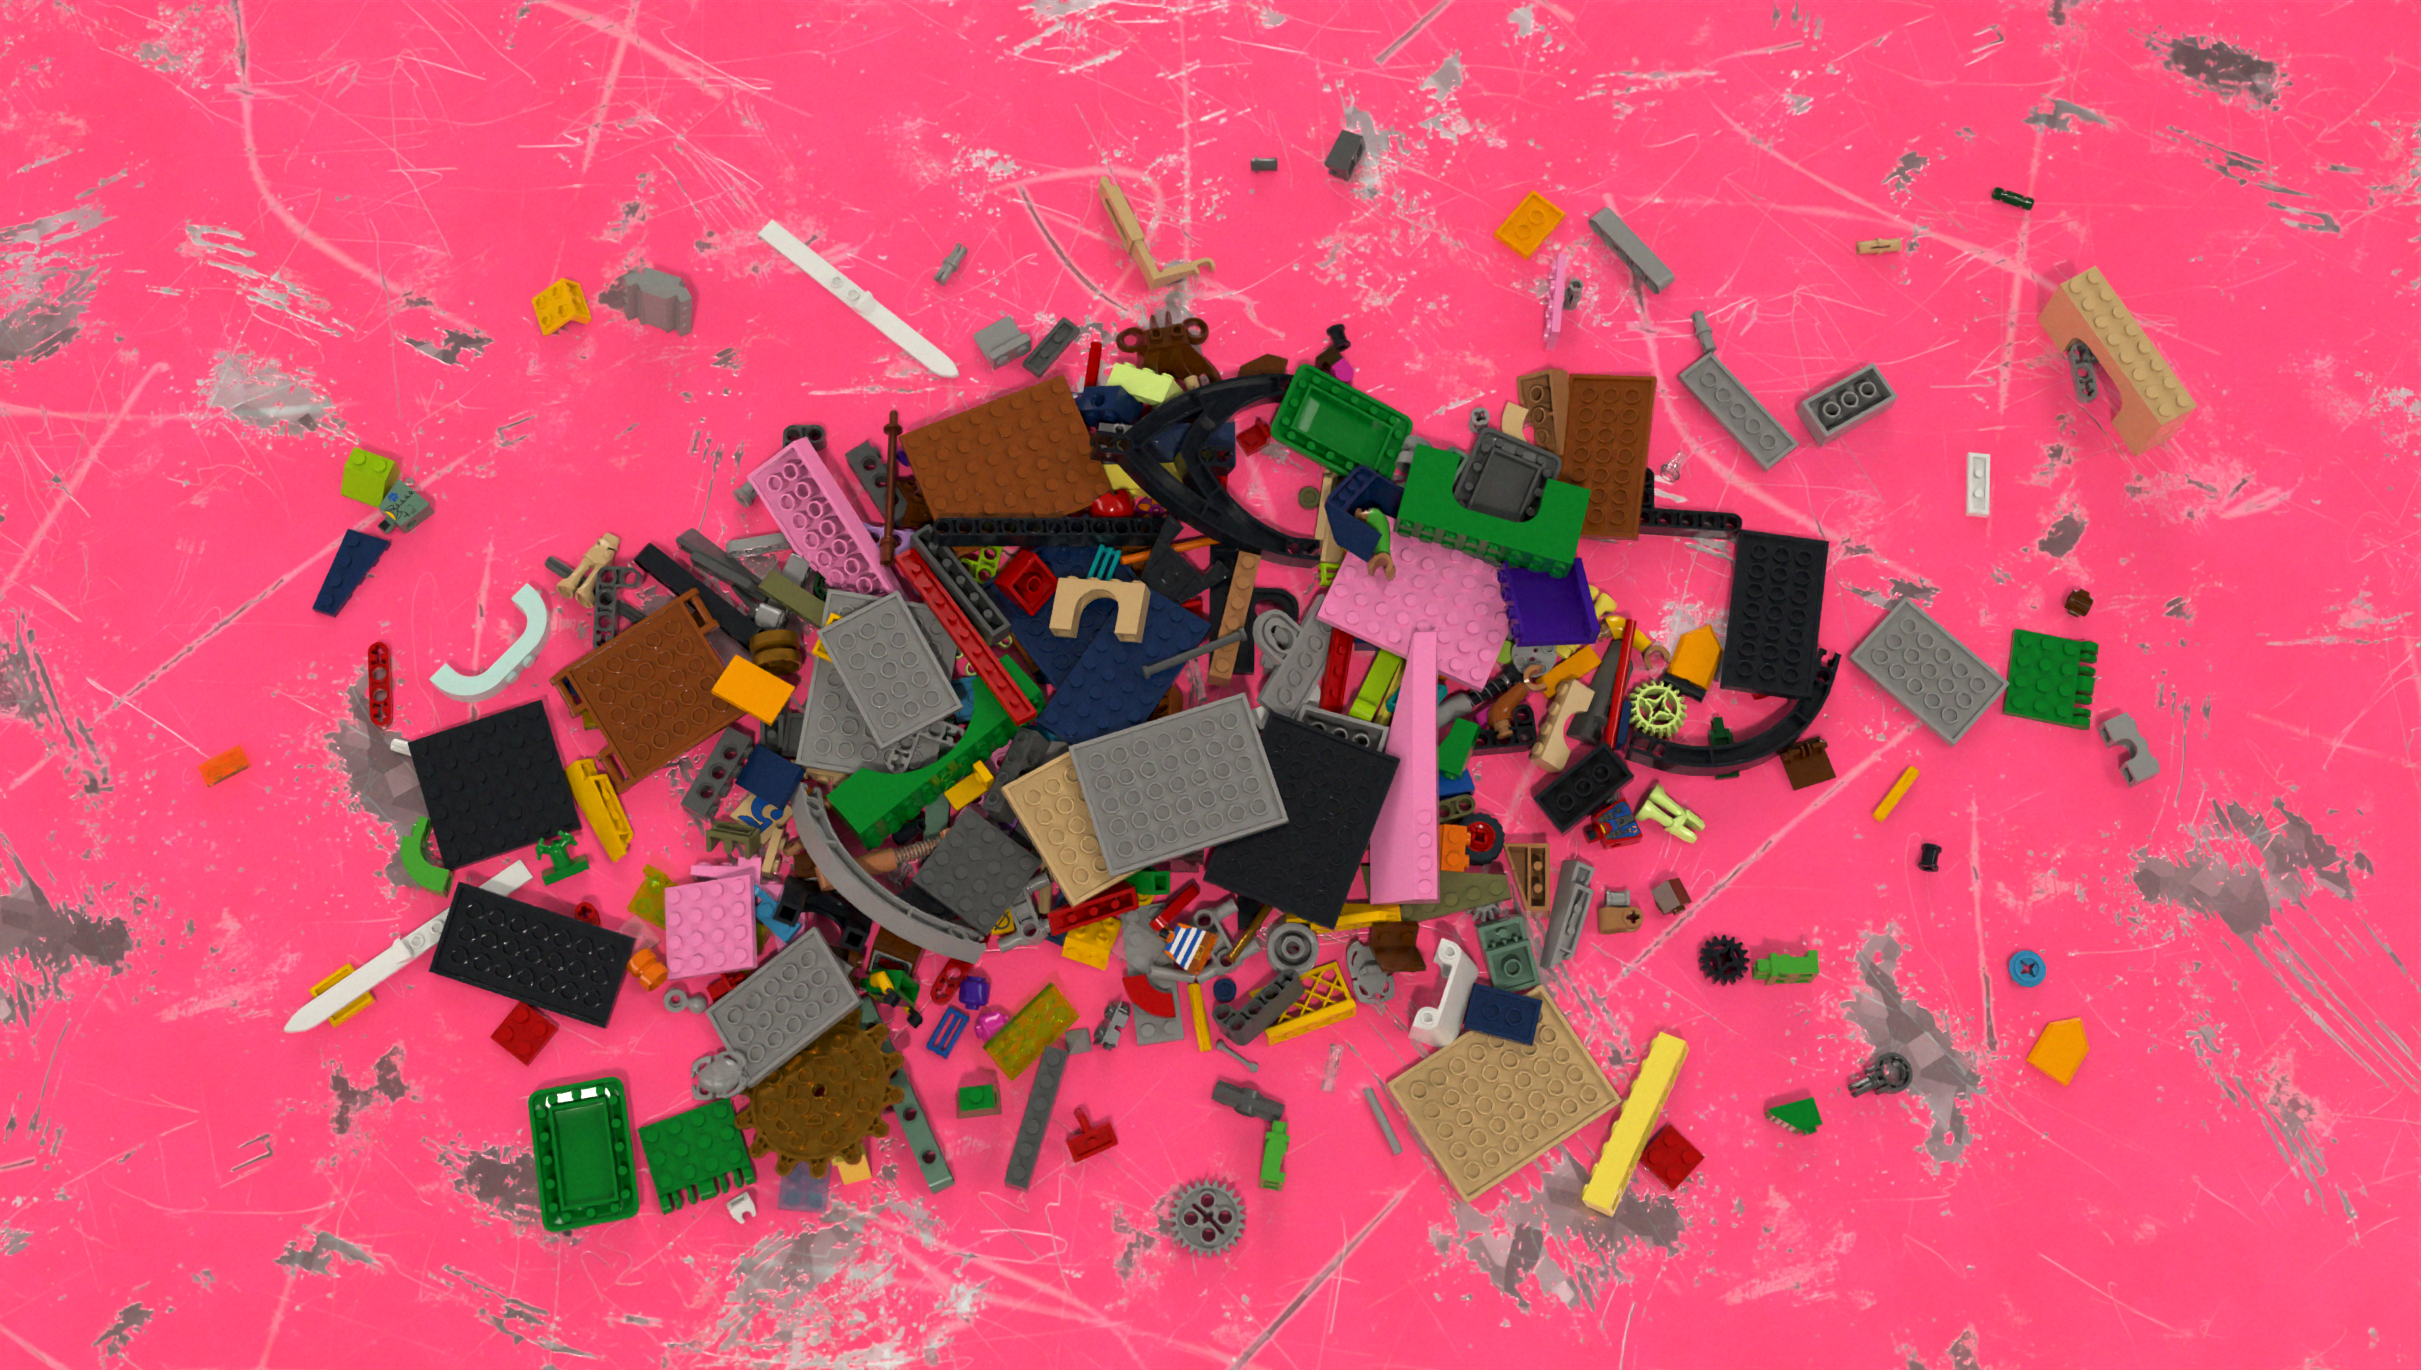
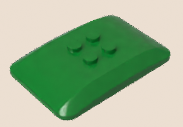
(1339, 425)
(583, 1154)

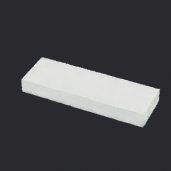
(1977, 484)

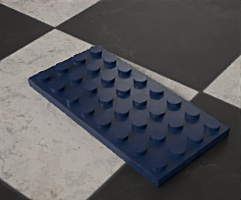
(1107, 683)

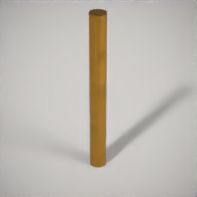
(1249, 933)

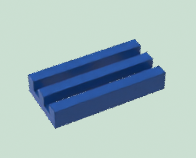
(938, 1050)

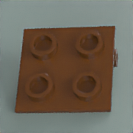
(1807, 763)

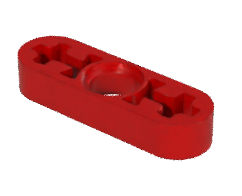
(1174, 908)

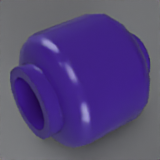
(974, 992)

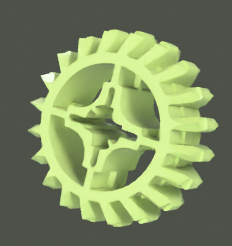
(1664, 715)

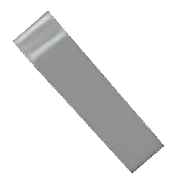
(1631, 250)

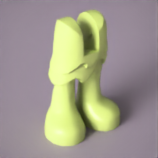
(1676, 825)

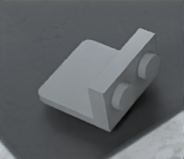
(1002, 342)

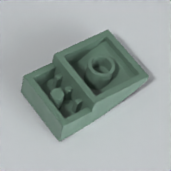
(1507, 953)

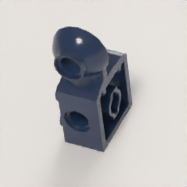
(1107, 405)

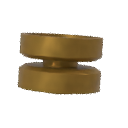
(776, 651)

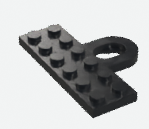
(1217, 601)

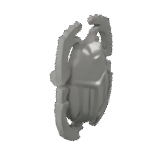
(1368, 974)
(720, 1076)

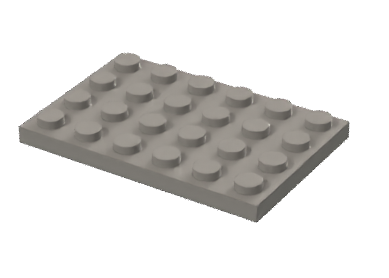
(889, 670)
(1928, 671)
(784, 1006)

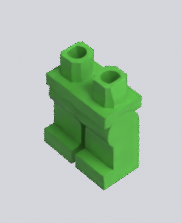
(1787, 969)
(1275, 1147)

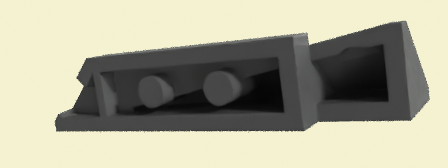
(1589, 725)

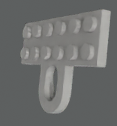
(1298, 665)

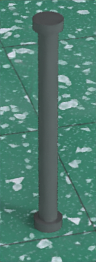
(1196, 652)

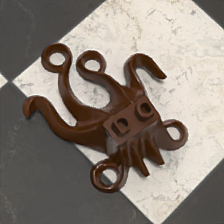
(1170, 350)

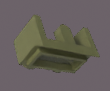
(733, 833)

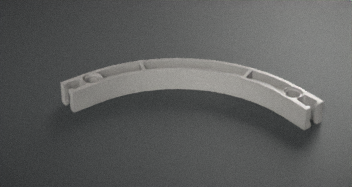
(868, 894)

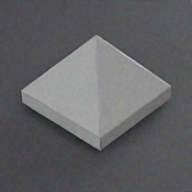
(1078, 1041)

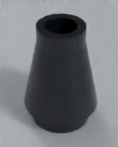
(909, 832)

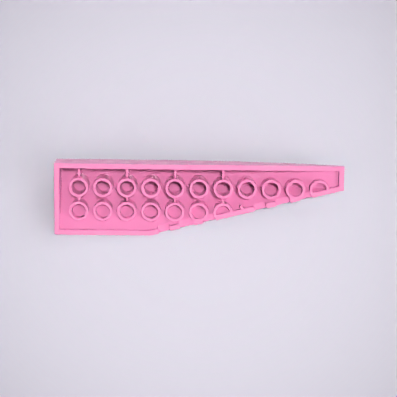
(821, 521)
(1407, 829)

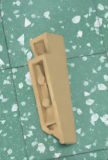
(1330, 549)

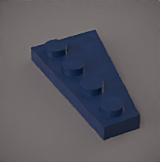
(350, 566)

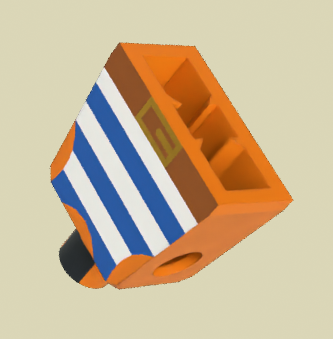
(1188, 946)

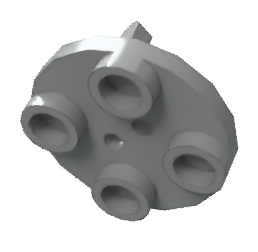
(1545, 656)

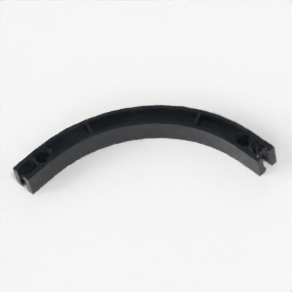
(1741, 755)

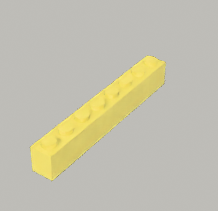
(1635, 1124)

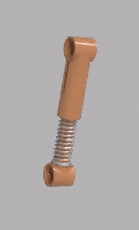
(888, 859)

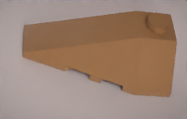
(1547, 400)

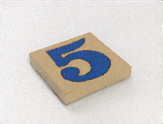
(761, 815)

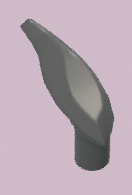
(748, 601)

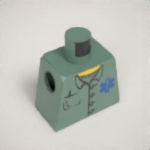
(403, 509)

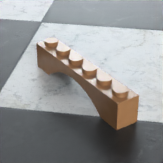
(1234, 617)

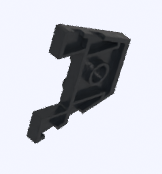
(1171, 574)

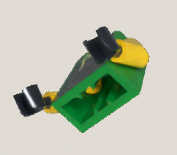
(894, 989)

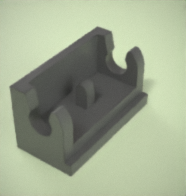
(1345, 155)

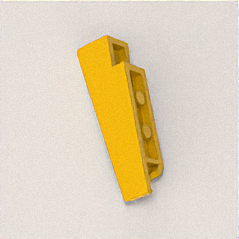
(600, 806)
(1355, 917)

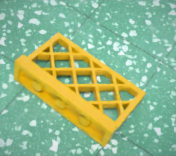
(1315, 1018)

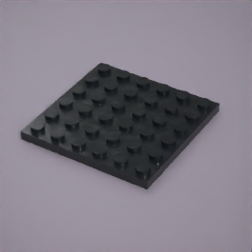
(494, 785)

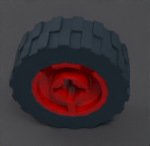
(1491, 833)

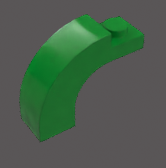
(1150, 881)

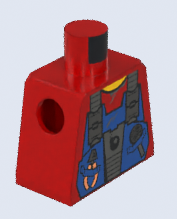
(1614, 827)

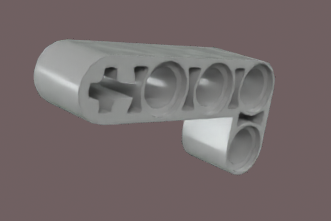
(773, 615)

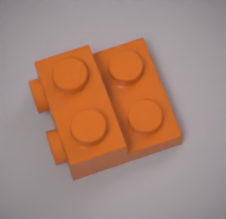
(1452, 847)

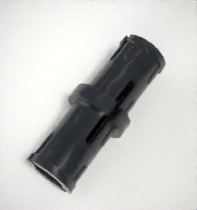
(1684, 686)

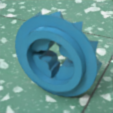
(2027, 958)

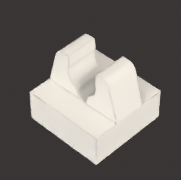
(739, 1205)

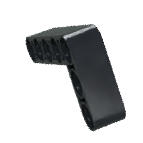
(1675, 518)

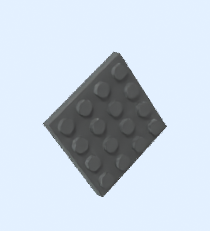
(976, 871)

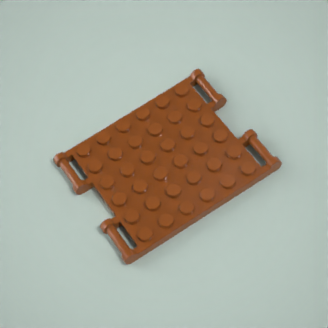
(651, 690)

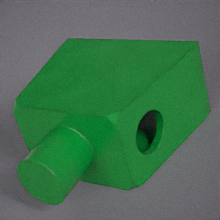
(978, 1101)

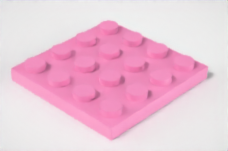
(710, 927)

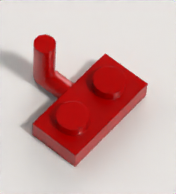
(1090, 1140)

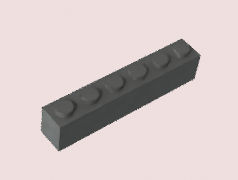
(962, 588)
(1036, 1119)

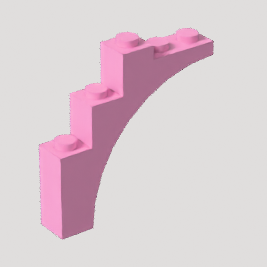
(706, 872)

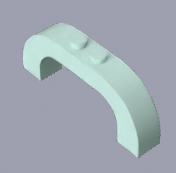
(510, 664)

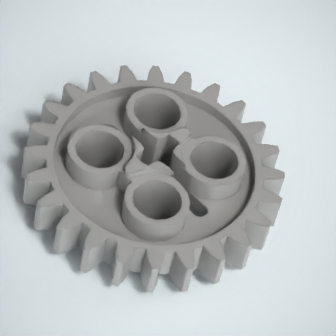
(1192, 1234)

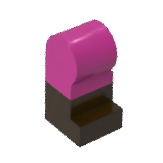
(1335, 365)

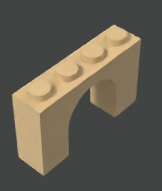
(1075, 594)

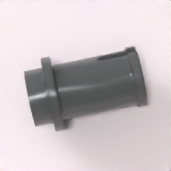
(1263, 164)

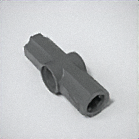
(1247, 1102)

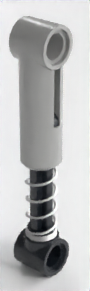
(1462, 703)

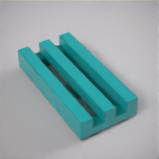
(1109, 552)

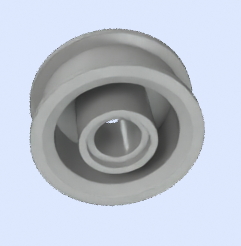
(1298, 936)

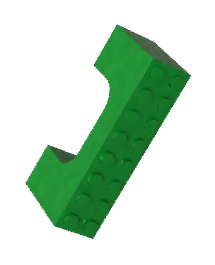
(1434, 515)

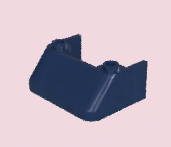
(1362, 490)

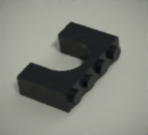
(800, 896)

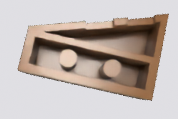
(1531, 875)

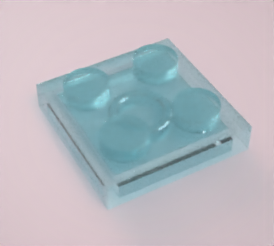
(803, 1192)

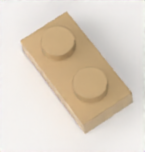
(772, 862)

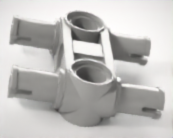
(1027, 917)
(1222, 946)

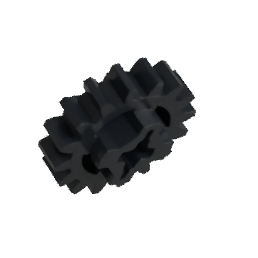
(1715, 957)

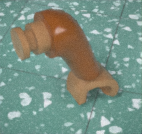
(1502, 709)

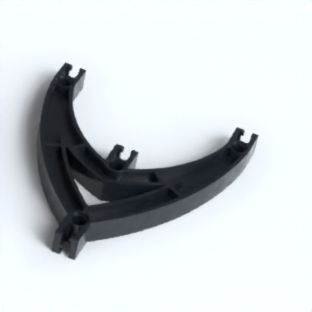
(1201, 498)

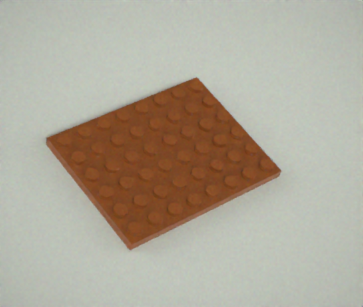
(1008, 459)

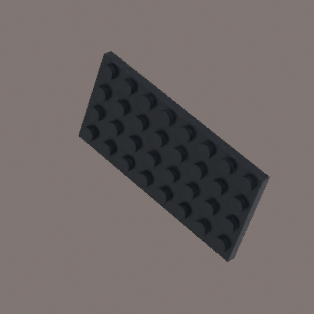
(1774, 615)
(532, 955)

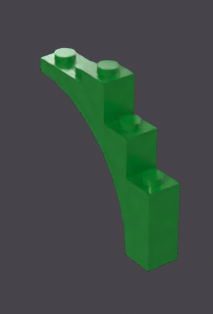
(1457, 749)

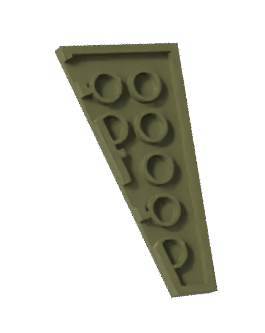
(1457, 894)

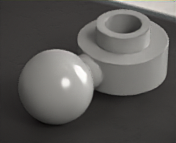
(696, 1004)

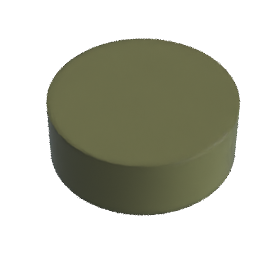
(1309, 498)

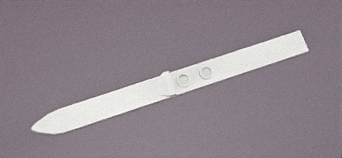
(858, 300)
(394, 958)

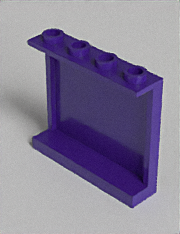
(1549, 608)

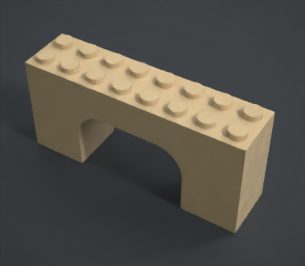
(2150, 392)

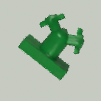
(562, 863)

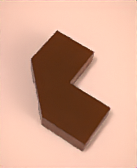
(1264, 365)

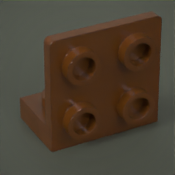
(916, 511)
(1395, 946)

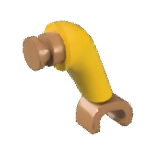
(1614, 628)

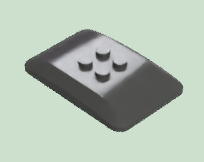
(1505, 479)

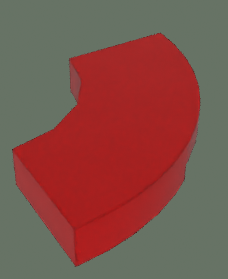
(1147, 998)

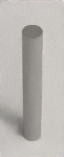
(1382, 1120)

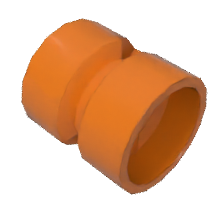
(649, 971)

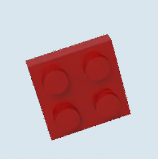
(524, 1033)
(1671, 1158)

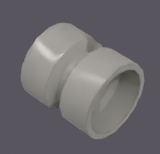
(1405, 456)

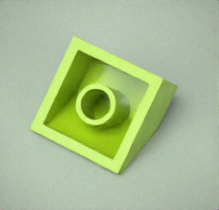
(368, 477)

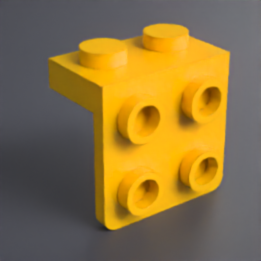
(1092, 942)

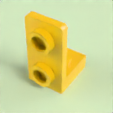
(970, 787)

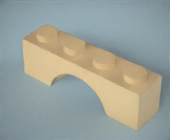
(1551, 750)

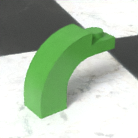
(430, 878)

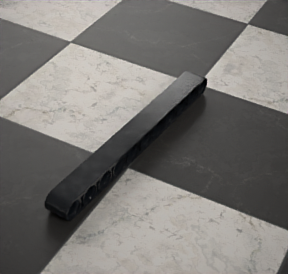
(1043, 536)

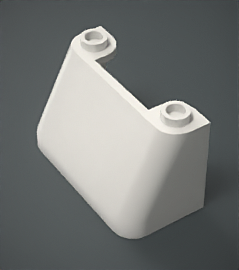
(1442, 1025)

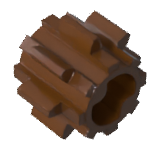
(2079, 603)

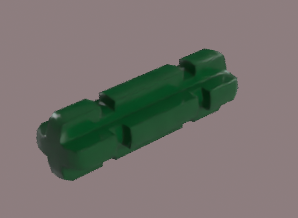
(2013, 198)

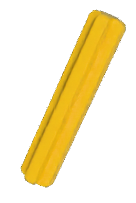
(1896, 794)
(1199, 1017)

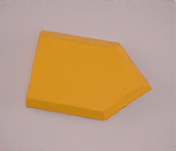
(1697, 657)
(2060, 1050)

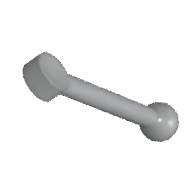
(1253, 1068)

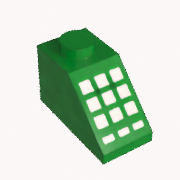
(1797, 1116)

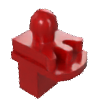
(725, 985)

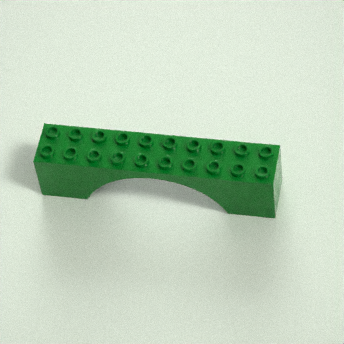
(880, 803)

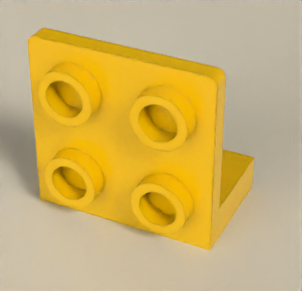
(559, 305)

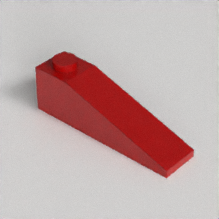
(1107, 904)

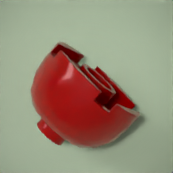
(1113, 506)

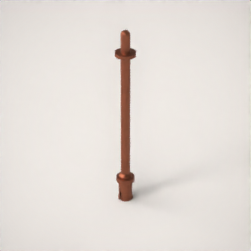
(888, 543)

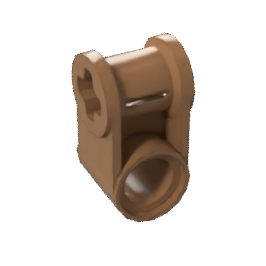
(1615, 920)

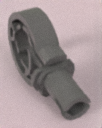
(1879, 1079)

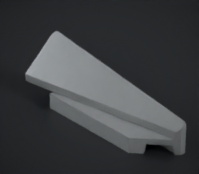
(1567, 913)

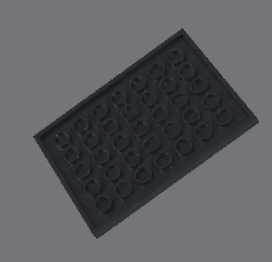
(1332, 805)

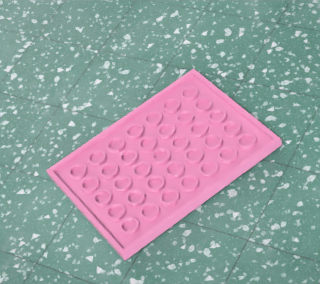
(1430, 593)

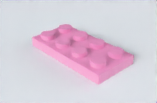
(1555, 301)

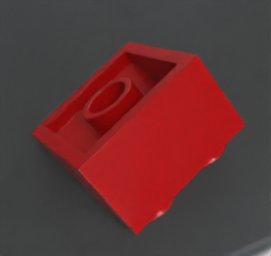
(1027, 582)

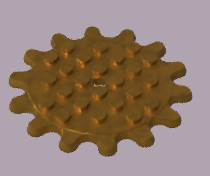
(832, 1125)

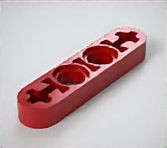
(380, 685)
(963, 967)

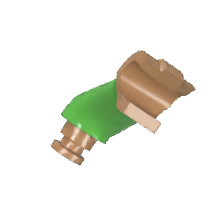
(1379, 522)

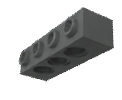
(865, 456)
(729, 742)
(1022, 757)

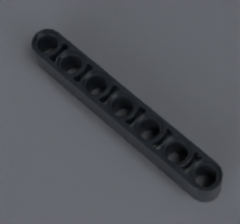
(680, 581)

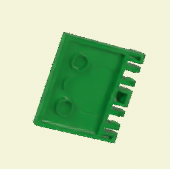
(2046, 679)
(695, 1151)

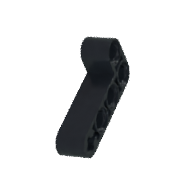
(1514, 744)

